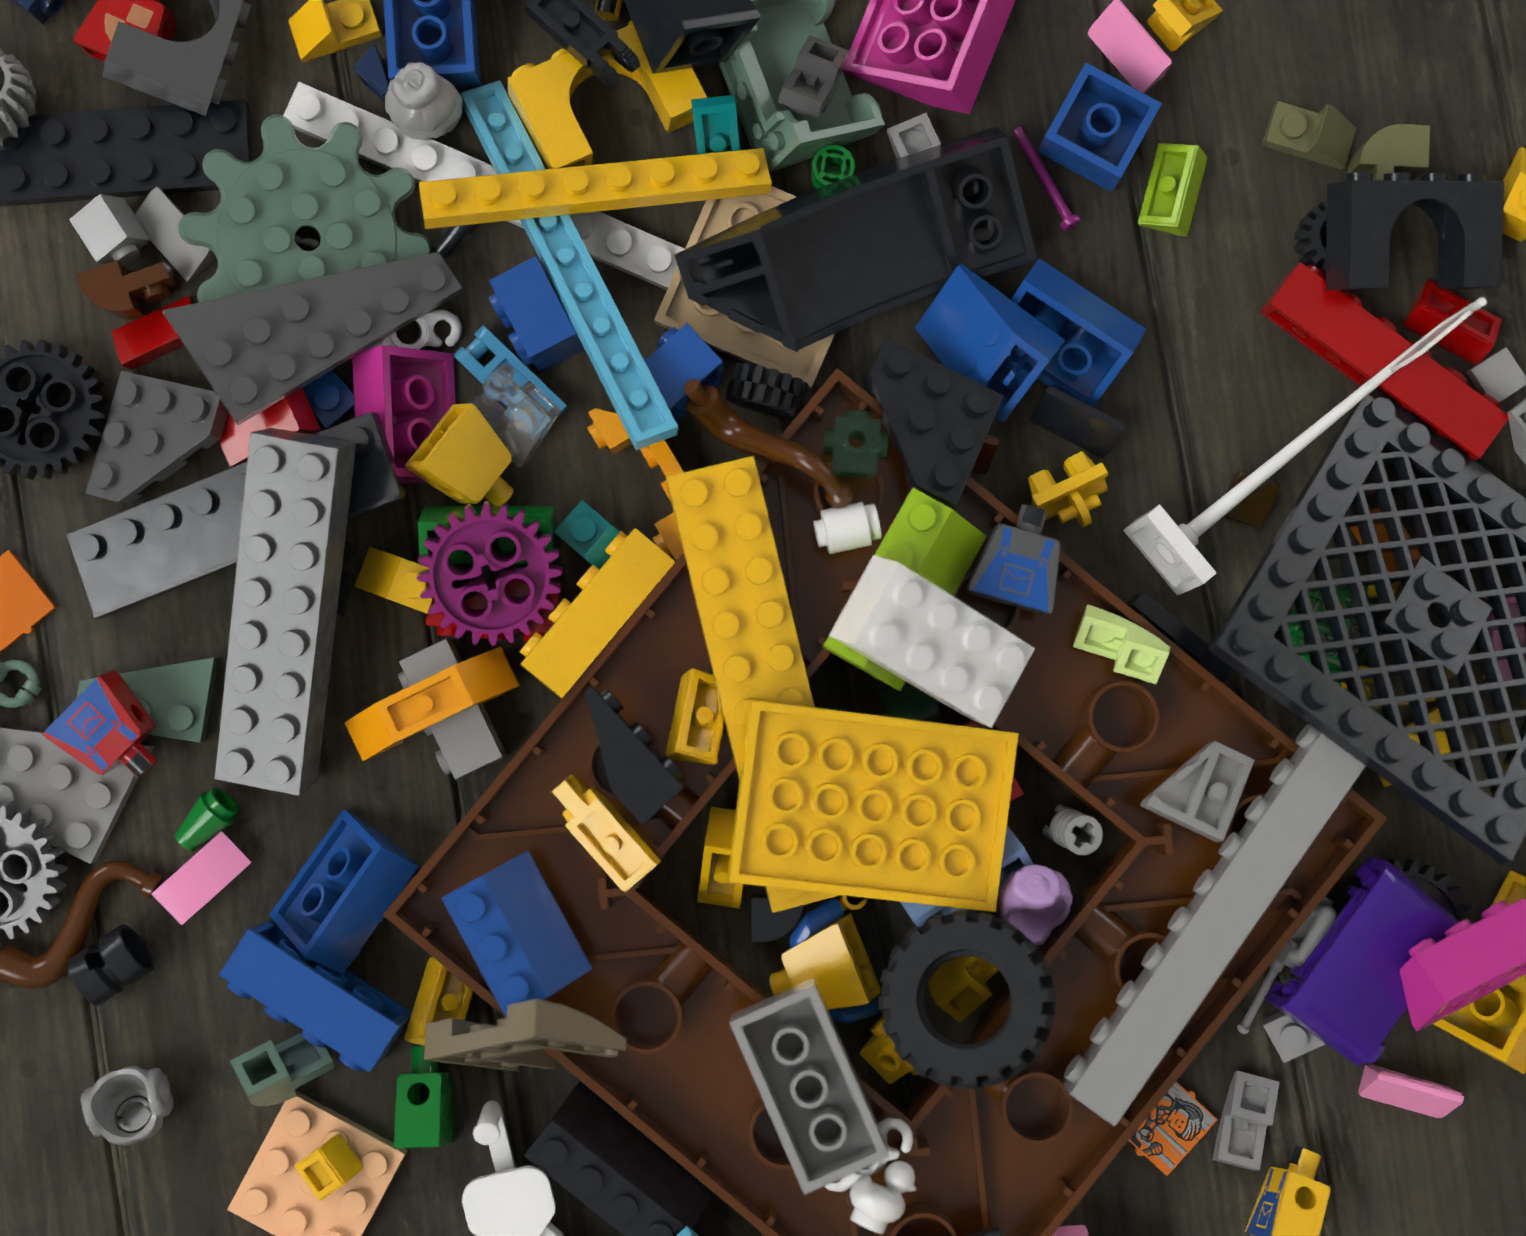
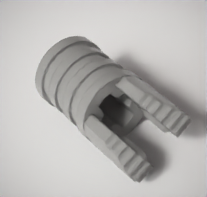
(1063, 824)

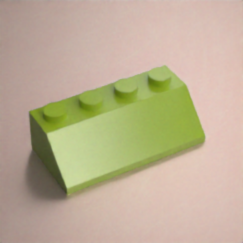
(930, 543)

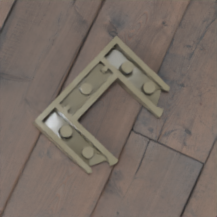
(521, 1038)

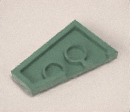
(174, 697)

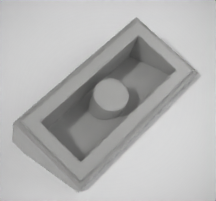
(160, 221)

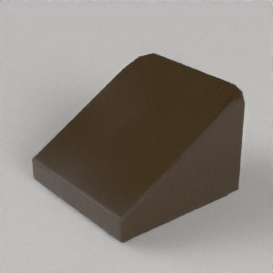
(1255, 506)

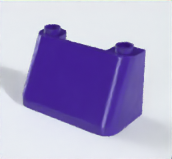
(1352, 981)

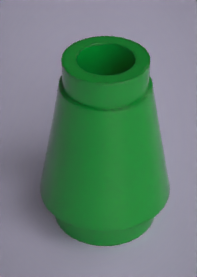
(207, 818)

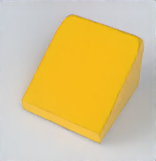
(329, 1167)

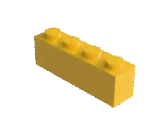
(597, 613)

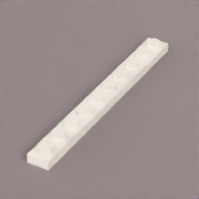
(429, 160)

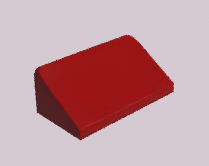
(147, 337)
(1469, 339)

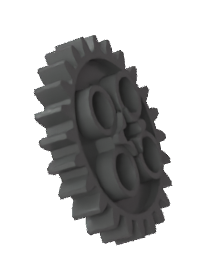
(30, 903)

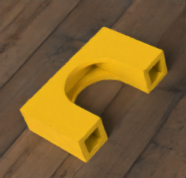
(545, 90)

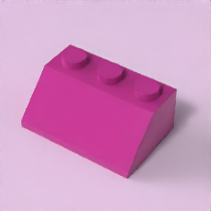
(409, 394)
(1465, 964)

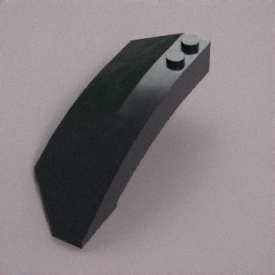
(866, 242)

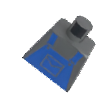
(1019, 565)

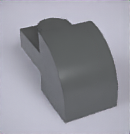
(813, 77)

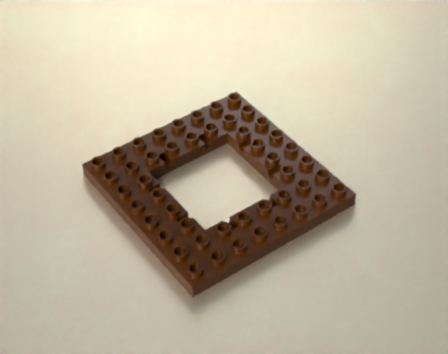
(979, 1156)

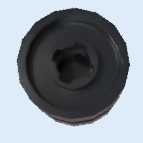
(104, 969)

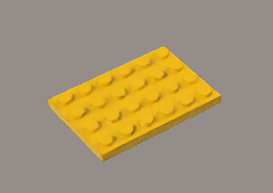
(872, 806)

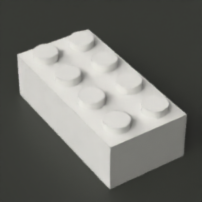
(932, 640)

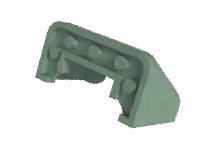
(762, 67)

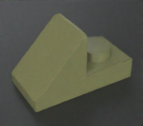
(1310, 135)

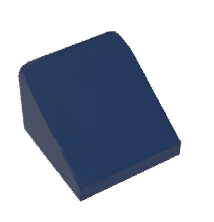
(373, 72)

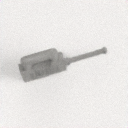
(1293, 953)

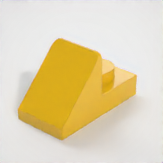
(1180, 20)
(332, 26)

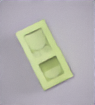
(1132, 647)

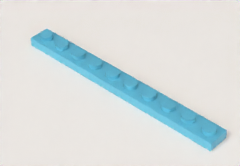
(574, 277)

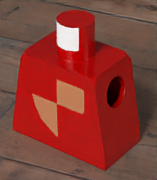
(100, 25)

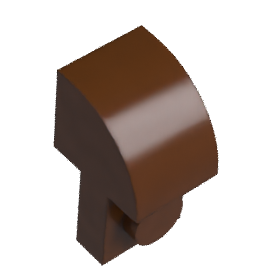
(122, 292)

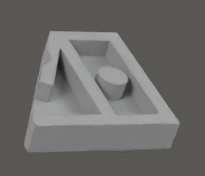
(1203, 791)

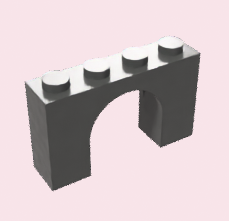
(178, 70)

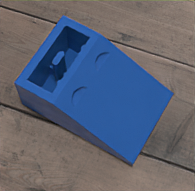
(987, 337)

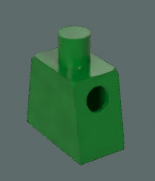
(419, 1121)

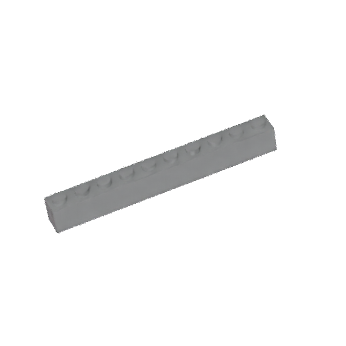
(1212, 925)

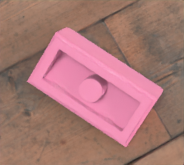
(1129, 47)
(1408, 1092)

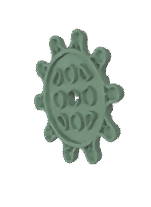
(292, 189)

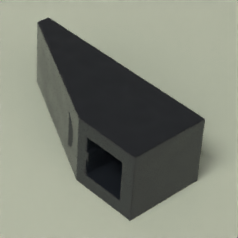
(633, 769)

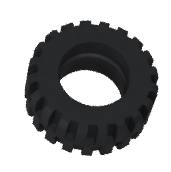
(906, 1013)

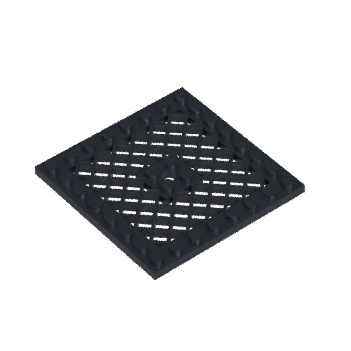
(1246, 641)

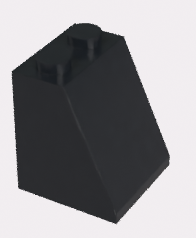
(690, 31)

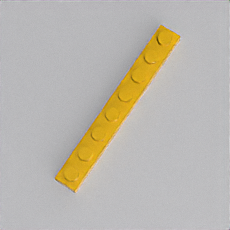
(594, 188)

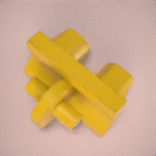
(1072, 496)

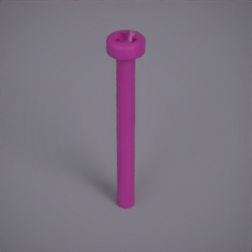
(1069, 220)

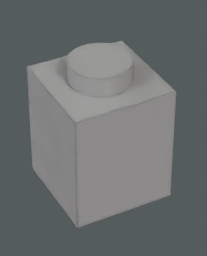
(110, 230)

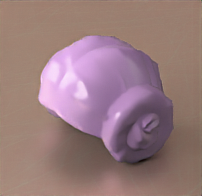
(1034, 901)

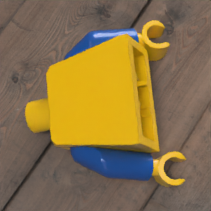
(833, 954)

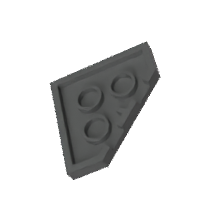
(151, 434)

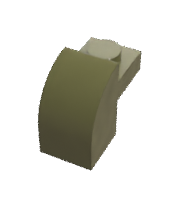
(1394, 151)

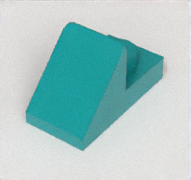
(715, 124)
(587, 534)

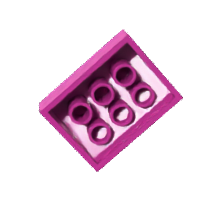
(929, 48)

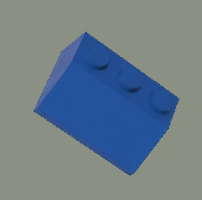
(1094, 333)
(343, 892)
(517, 932)

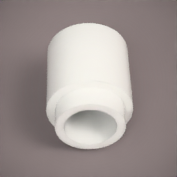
(847, 527)

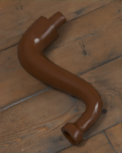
(721, 421)
(41, 971)

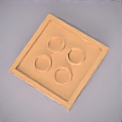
(280, 1199)

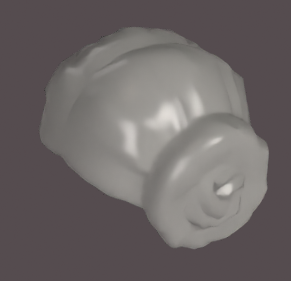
(422, 102)
(127, 1104)

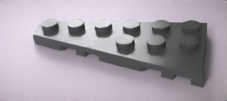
(287, 335)

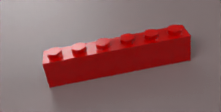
(1362, 345)

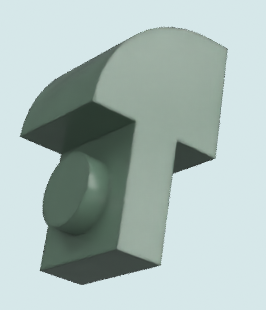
(273, 1072)

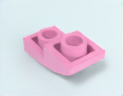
(201, 878)

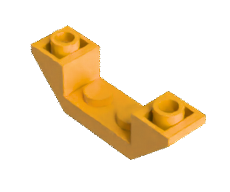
(610, 432)
(430, 702)

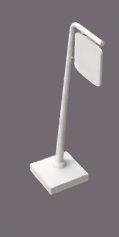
(1173, 547)

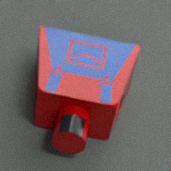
(105, 727)

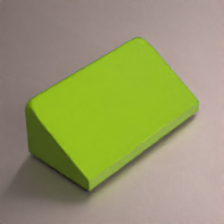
(1173, 188)

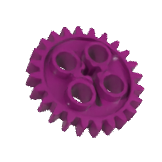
(476, 536)

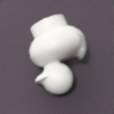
(878, 1204)

